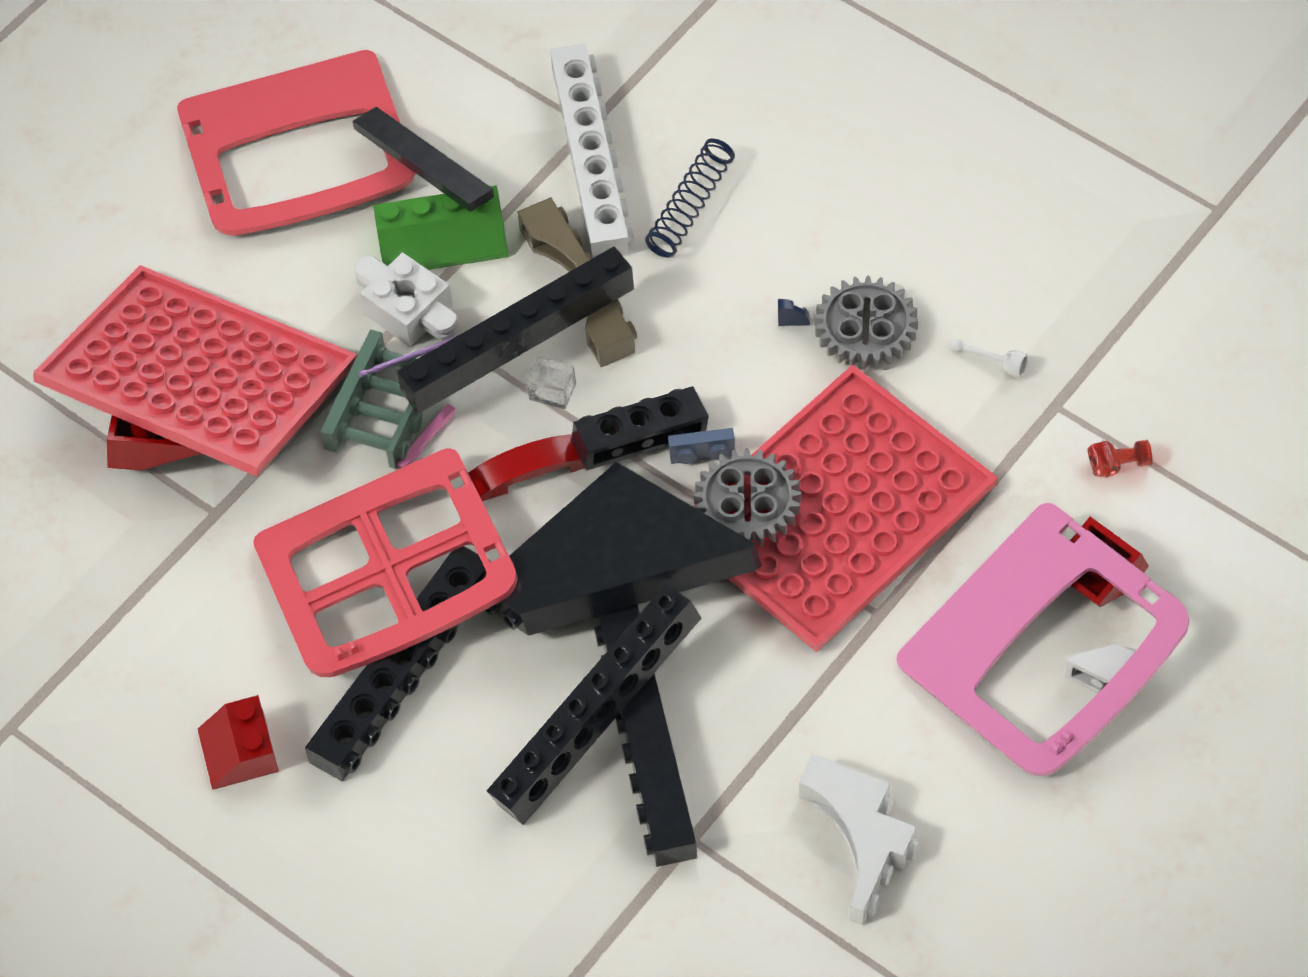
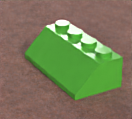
(440, 231)

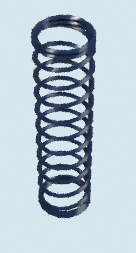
(653, 246)

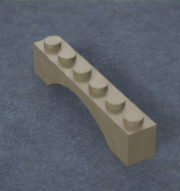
(549, 235)

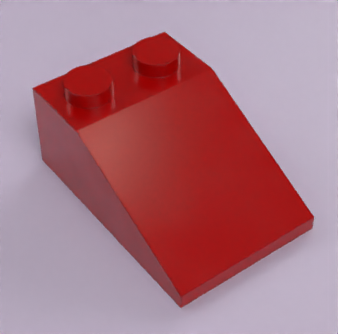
(140, 449)

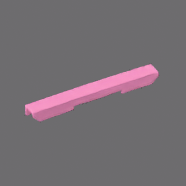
(438, 423)

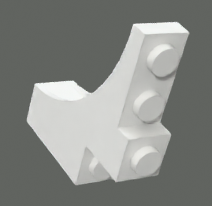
(860, 810)

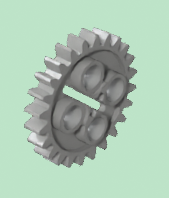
(835, 321)
(778, 497)

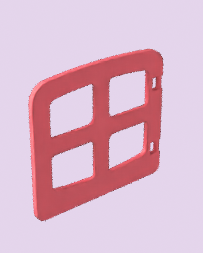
(386, 565)

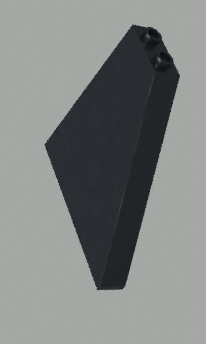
(618, 551)

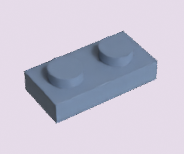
(701, 445)

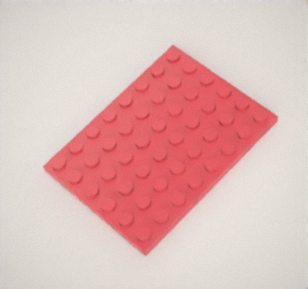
(196, 369)
(872, 502)

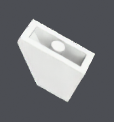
(1097, 666)

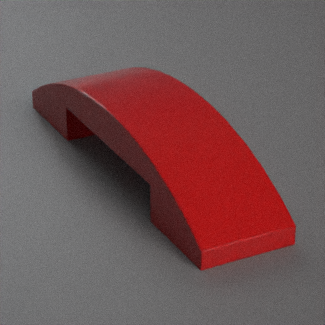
(524, 463)

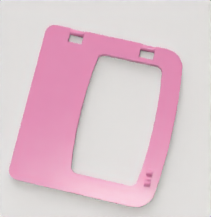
(999, 603)

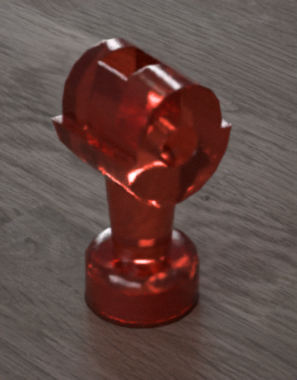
(1107, 460)

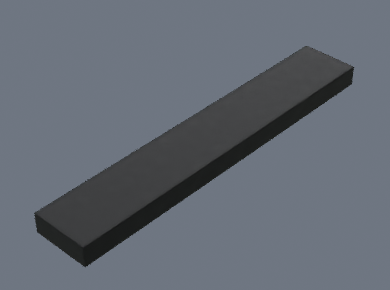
(423, 159)

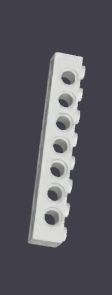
(589, 149)

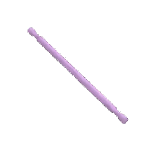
(404, 358)

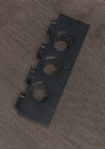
(627, 439)

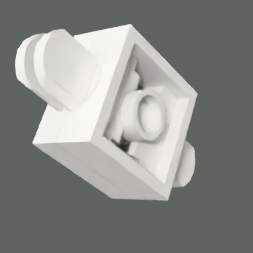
(393, 306)

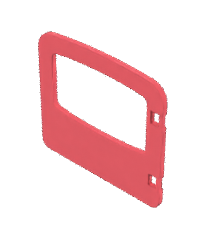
(278, 104)

